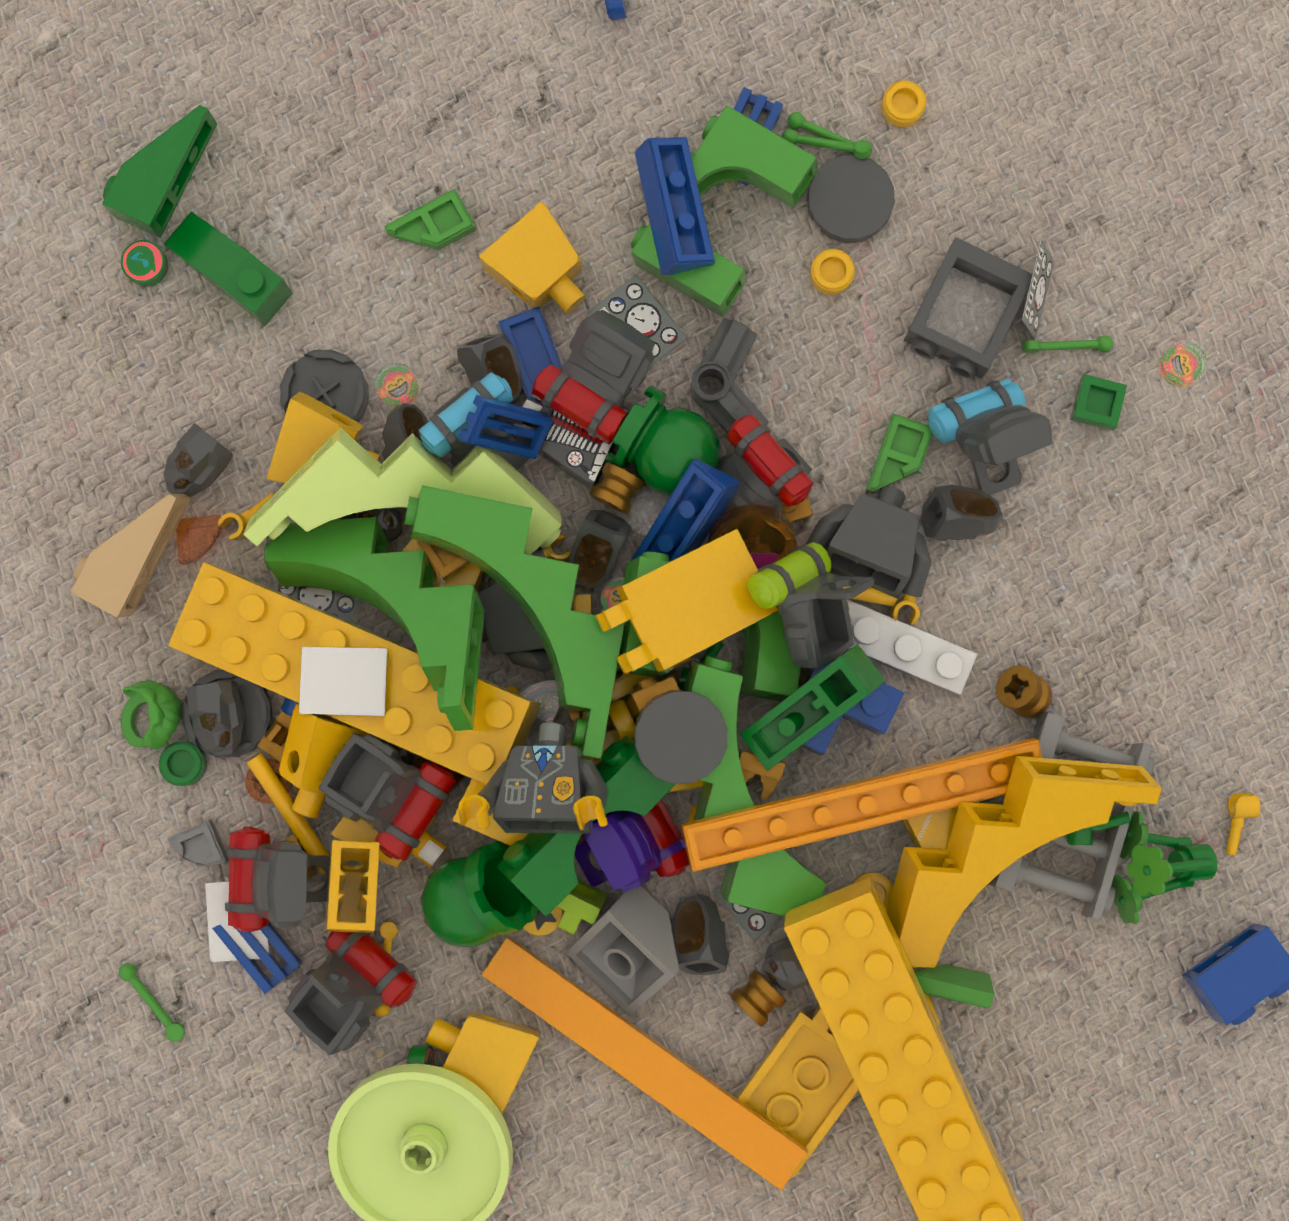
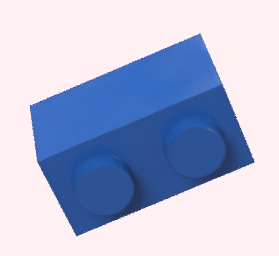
(1241, 975)

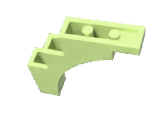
(350, 480)

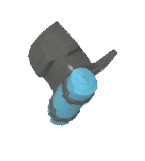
(442, 430)
(991, 430)

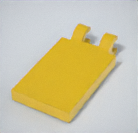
(687, 604)
(802, 1082)

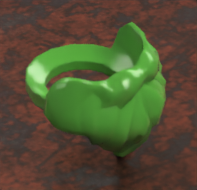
(163, 712)

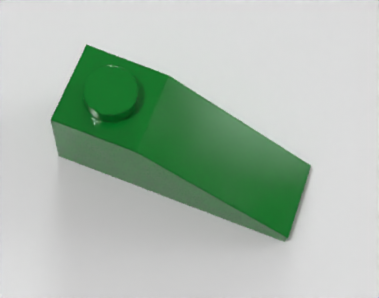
(157, 175)
(229, 268)
(812, 707)

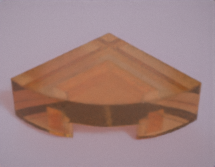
(196, 537)

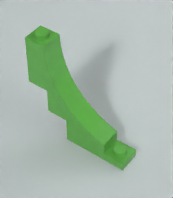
(495, 540)
(441, 621)
(763, 882)

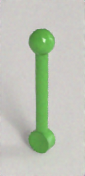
(796, 121)
(860, 149)
(1103, 344)
(174, 1030)

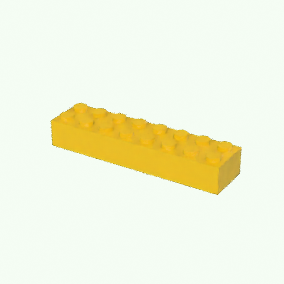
(261, 639)
(899, 1057)

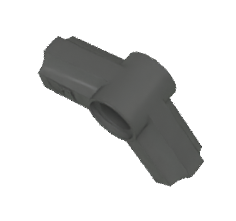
(724, 361)

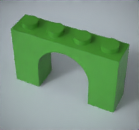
(732, 151)
(766, 659)

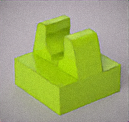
(581, 903)

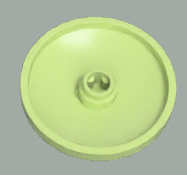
(420, 1147)

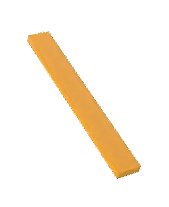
(852, 806)
(645, 1063)

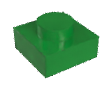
(1098, 402)

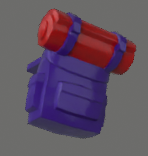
(632, 848)

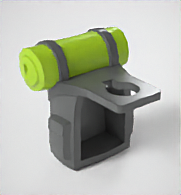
(810, 603)

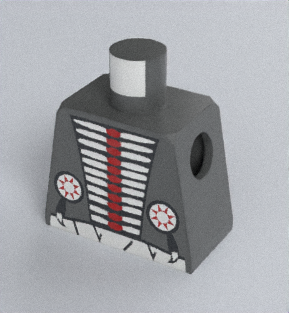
(571, 447)

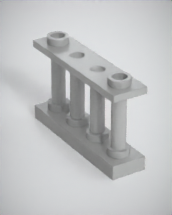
(1099, 894)

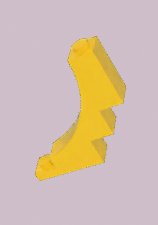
(1040, 805)

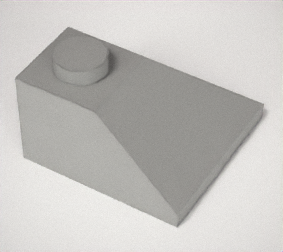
(629, 949)

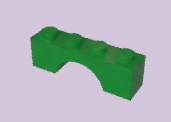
(544, 862)

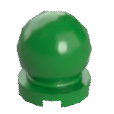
(663, 442)
(473, 901)

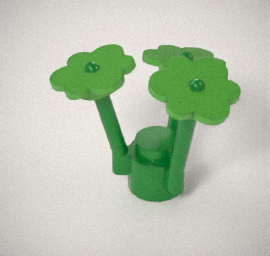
(1153, 873)

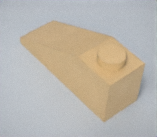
(123, 565)

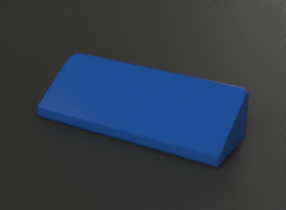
(674, 205)
(689, 511)

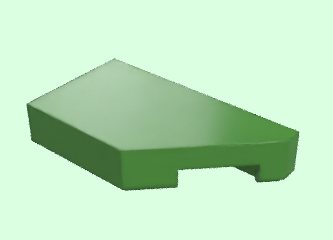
(434, 223)
(900, 452)
(957, 984)

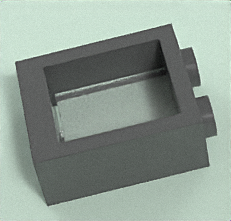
(968, 309)

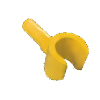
(242, 518)
(1240, 807)

